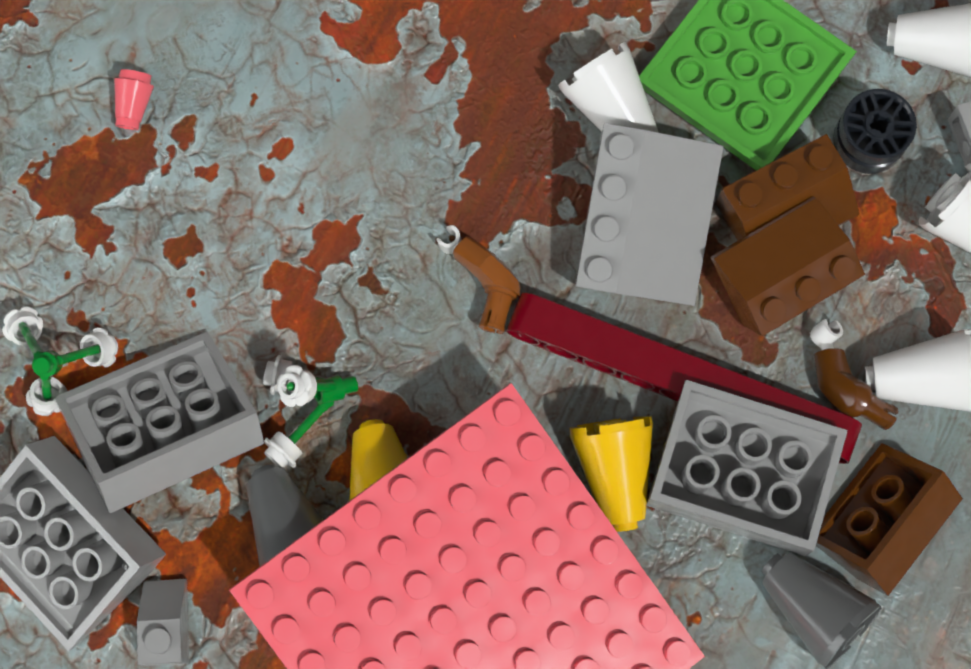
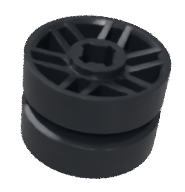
(874, 131)

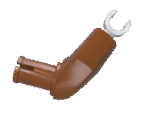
(492, 274)

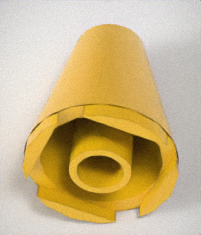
(374, 454)
(616, 466)

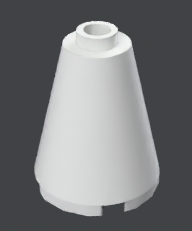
(935, 37)
(611, 92)
(951, 211)
(926, 373)

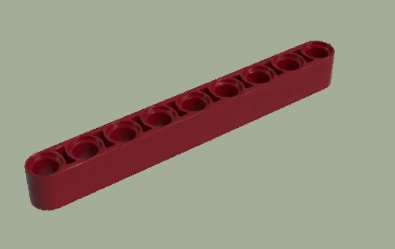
(652, 363)

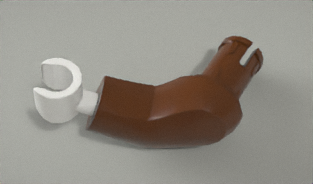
(838, 384)

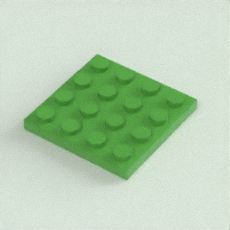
(746, 73)

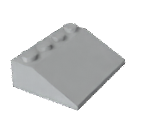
(648, 215)
(160, 421)
(747, 468)
(64, 546)

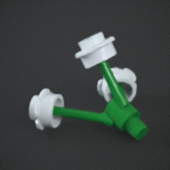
(25, 328)
(299, 388)

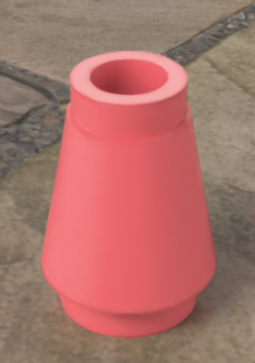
(131, 98)

